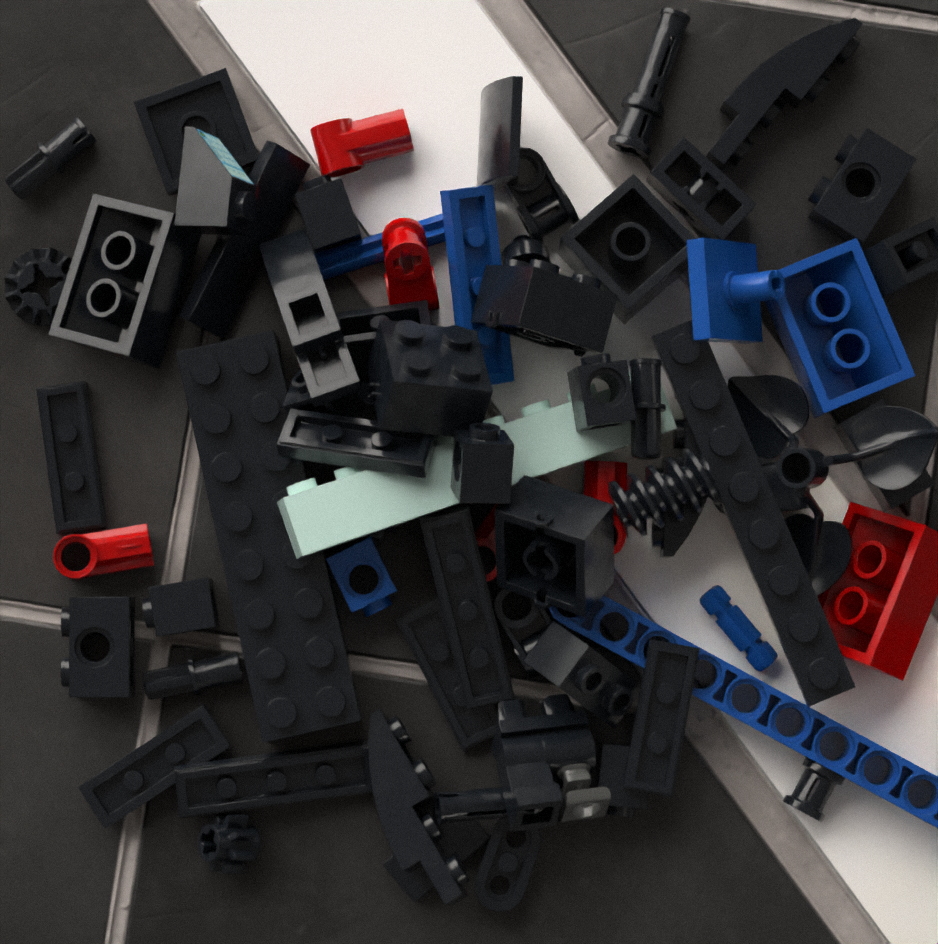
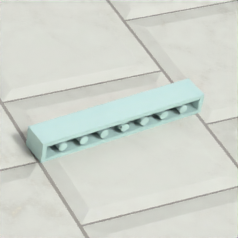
(375, 500)

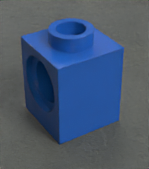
(347, 561)

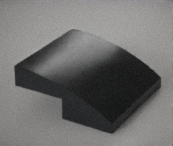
(500, 132)

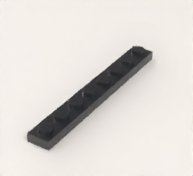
(753, 514)

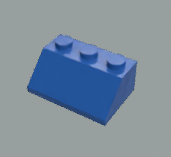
(838, 329)

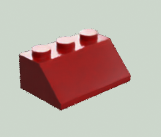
(885, 591)

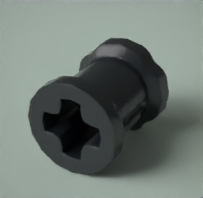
(799, 796)

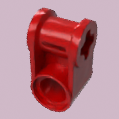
(407, 264)

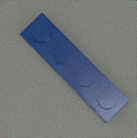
(470, 246)

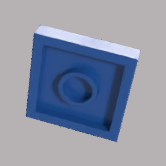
(728, 290)

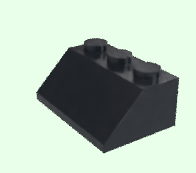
(125, 281)

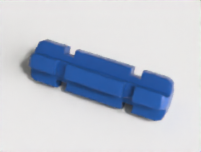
(738, 628)

